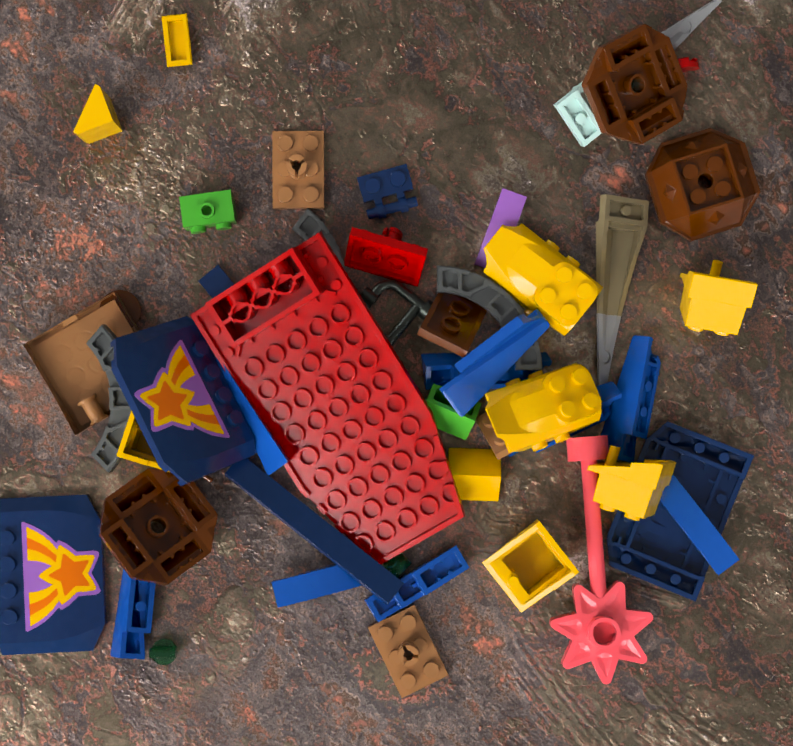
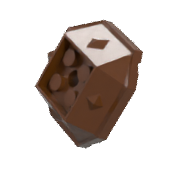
(657, 89)
(687, 206)
(183, 513)

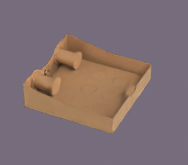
(73, 368)

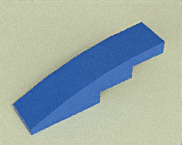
(697, 527)
(420, 582)
(312, 585)

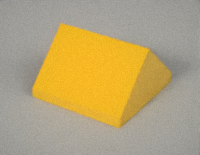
(97, 118)
(475, 473)

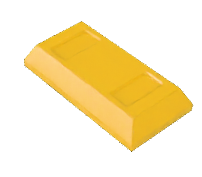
(177, 40)

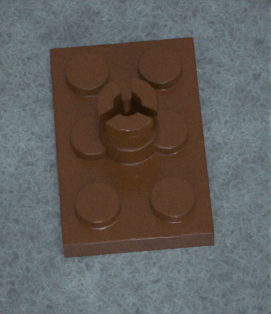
(452, 322)

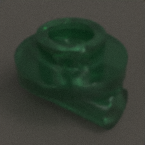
(397, 564)
(163, 651)

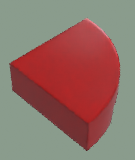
(688, 65)

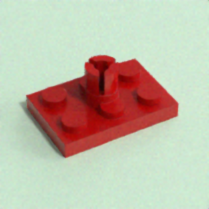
(385, 255)

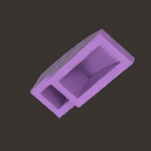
(505, 213)

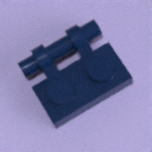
(386, 184)

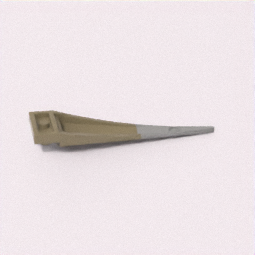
(618, 243)

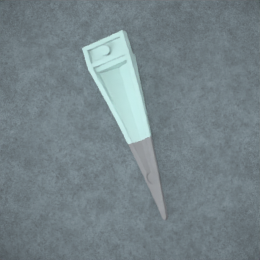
(575, 106)

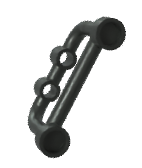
(418, 308)

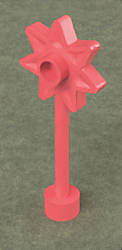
(601, 625)

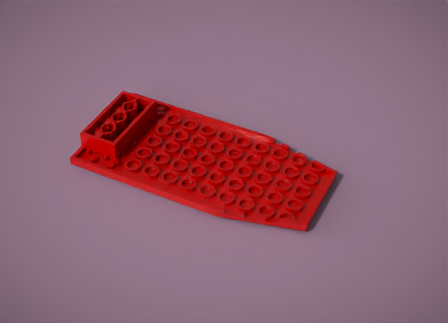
(335, 399)

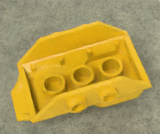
(540, 276)
(544, 407)

